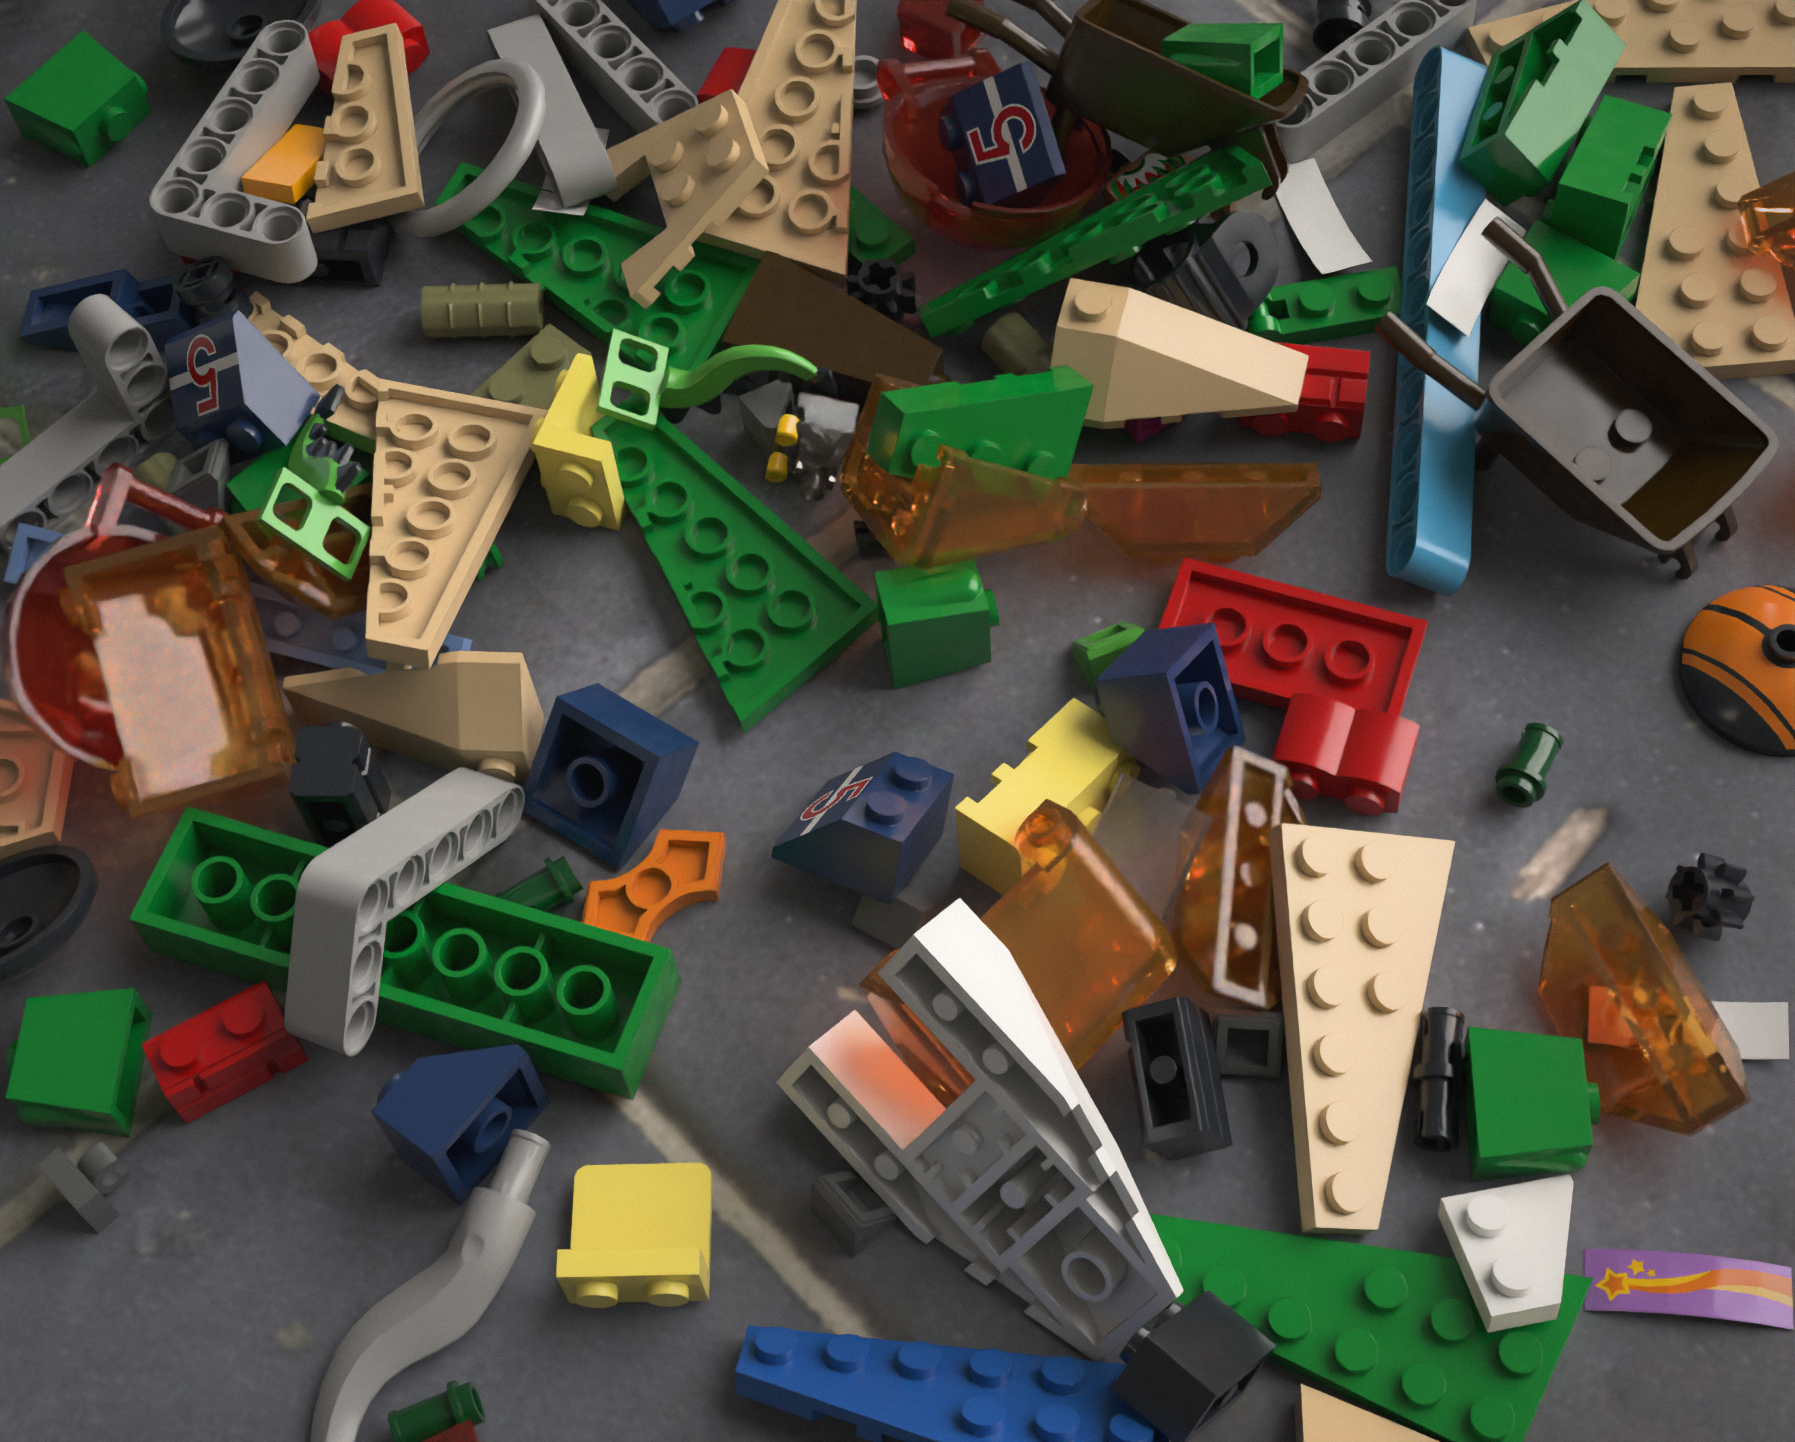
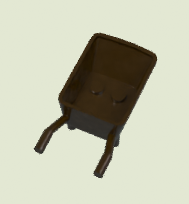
(1121, 82)
(1608, 417)

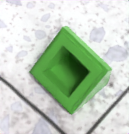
(1100, 649)

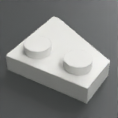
(1512, 1248)

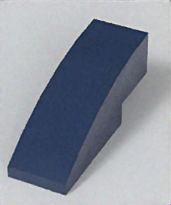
(149, 302)

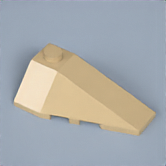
(1168, 360)
(458, 713)

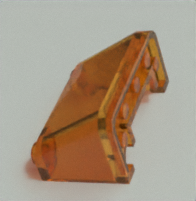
(954, 509)
(183, 673)
(1076, 938)

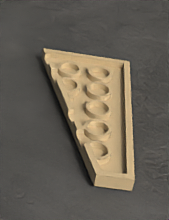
(1675, 38)
(803, 118)
(1696, 264)
(438, 500)
(1354, 972)

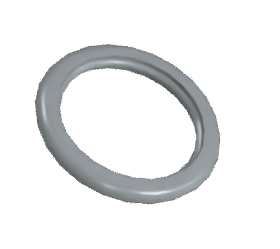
(507, 161)

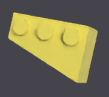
(1068, 764)

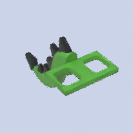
(703, 385)
(321, 479)

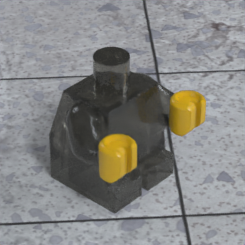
(821, 436)

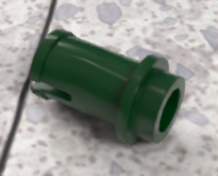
(1523, 777)
(545, 887)
(437, 1413)

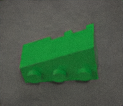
(1537, 101)
(1608, 174)
(1006, 421)

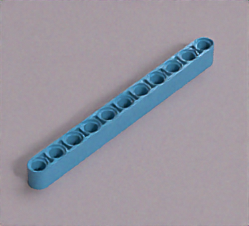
(1432, 426)

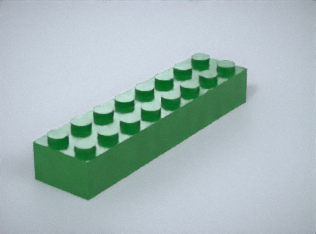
(451, 962)

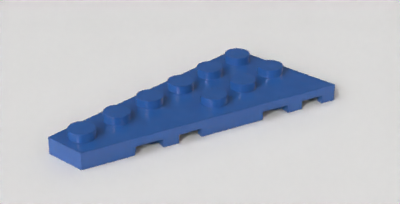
(936, 1390)

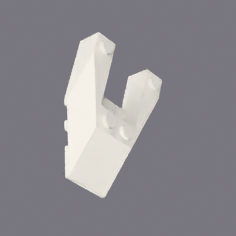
(1016, 1165)

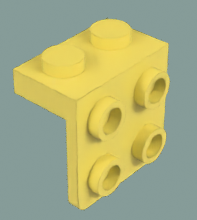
(573, 464)
(639, 1235)

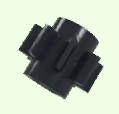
(884, 288)
(1709, 897)

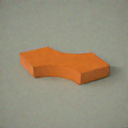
(677, 872)

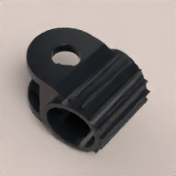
(1206, 274)

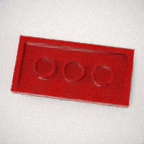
(1298, 639)

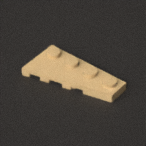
(370, 138)
(323, 368)

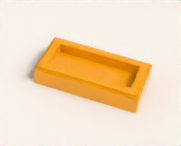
(288, 166)

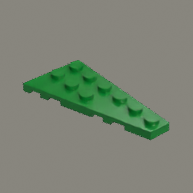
(1109, 233)
(583, 273)
(743, 579)
(1378, 1325)

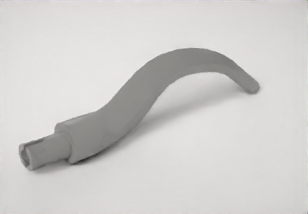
(440, 1300)

